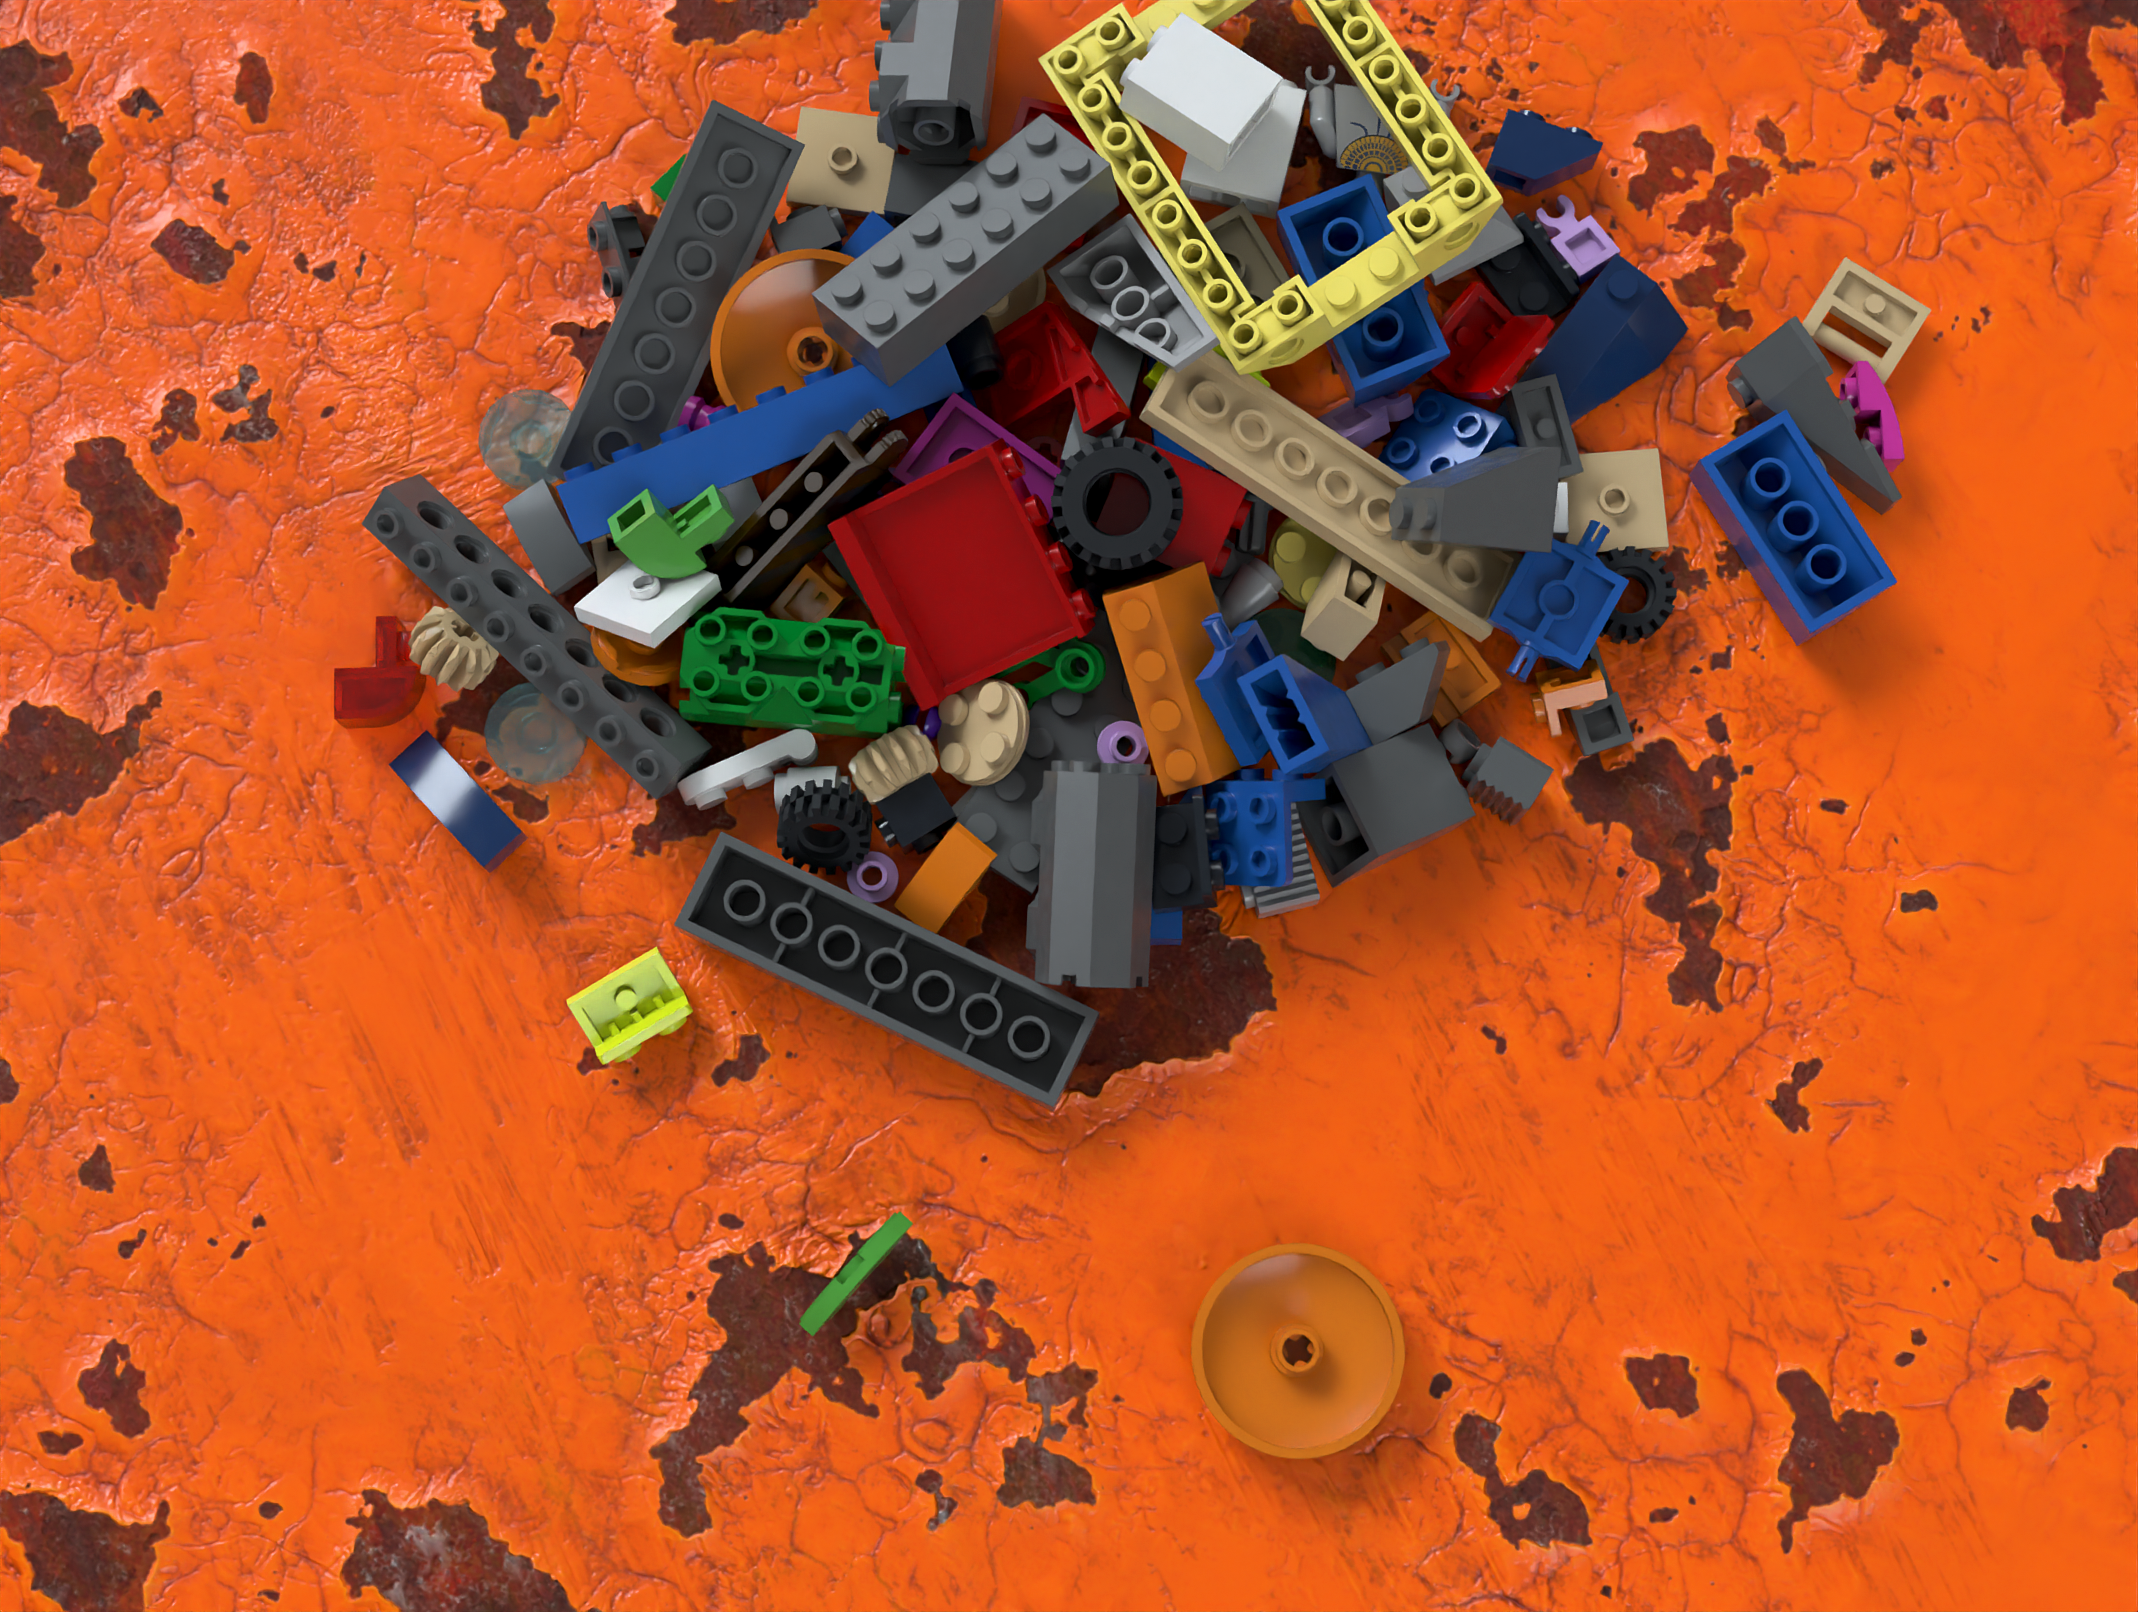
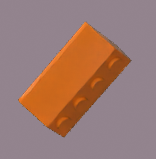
(1162, 655)

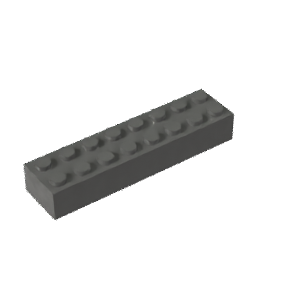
(887, 971)

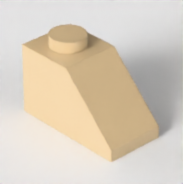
(1343, 607)

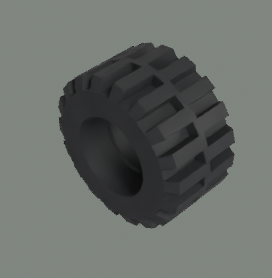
(1109, 457)

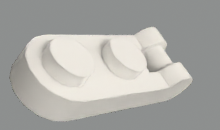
(749, 768)

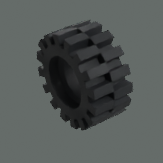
(1658, 595)
(825, 806)

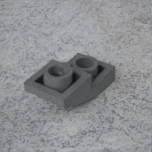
(549, 537)

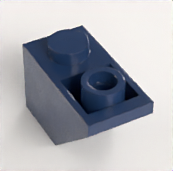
(1538, 154)

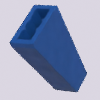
(1302, 716)

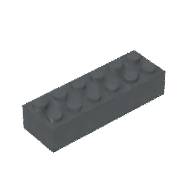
(966, 249)

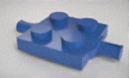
(1558, 603)
(1232, 658)

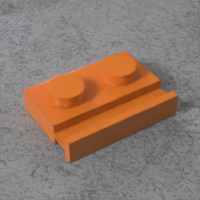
(1466, 674)

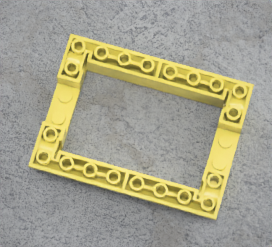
(1296, 318)

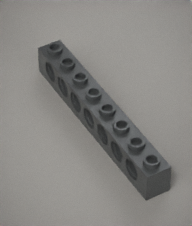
(534, 634)

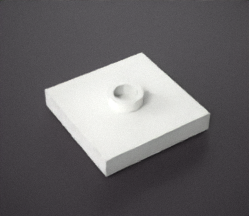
(645, 605)

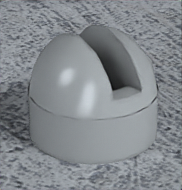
(1460, 741)

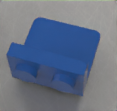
(1443, 435)
(1257, 824)

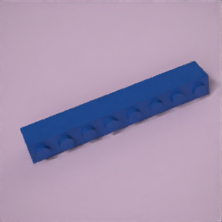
(747, 441)

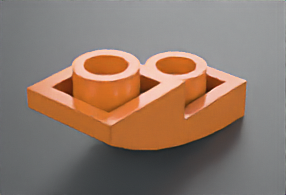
(945, 879)

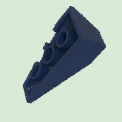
(1608, 340)

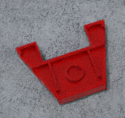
(1043, 370)

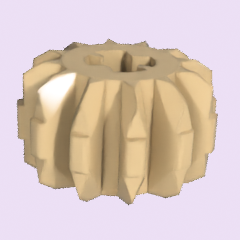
(451, 650)
(892, 762)

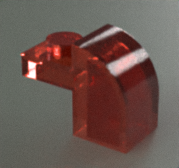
(380, 693)

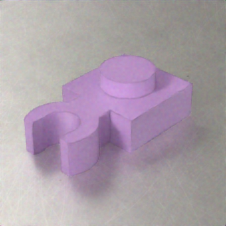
(1578, 243)
(1369, 419)

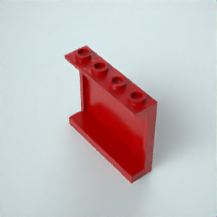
(963, 572)

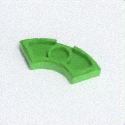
(855, 1273)

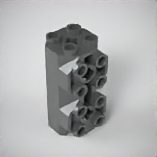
(936, 76)
(1094, 874)

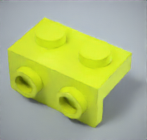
(631, 1007)

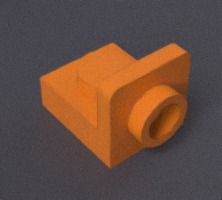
(813, 594)
(1566, 689)

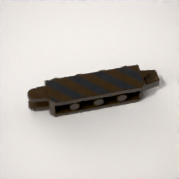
(794, 519)

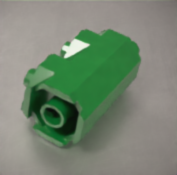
(791, 674)

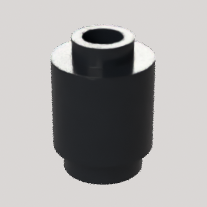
(977, 355)

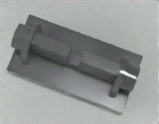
(613, 236)

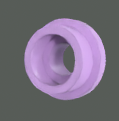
(1108, 741)
(881, 891)

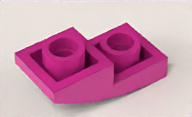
(1874, 408)

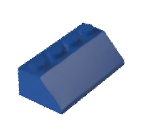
(1396, 339)
(1791, 527)

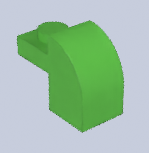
(666, 542)

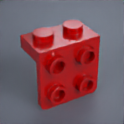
(1486, 345)

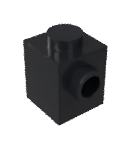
(915, 816)

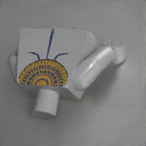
(1353, 131)

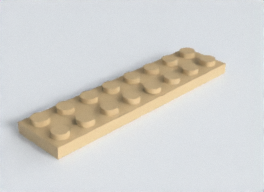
(1321, 485)

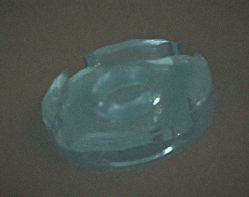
(521, 436)
(532, 737)

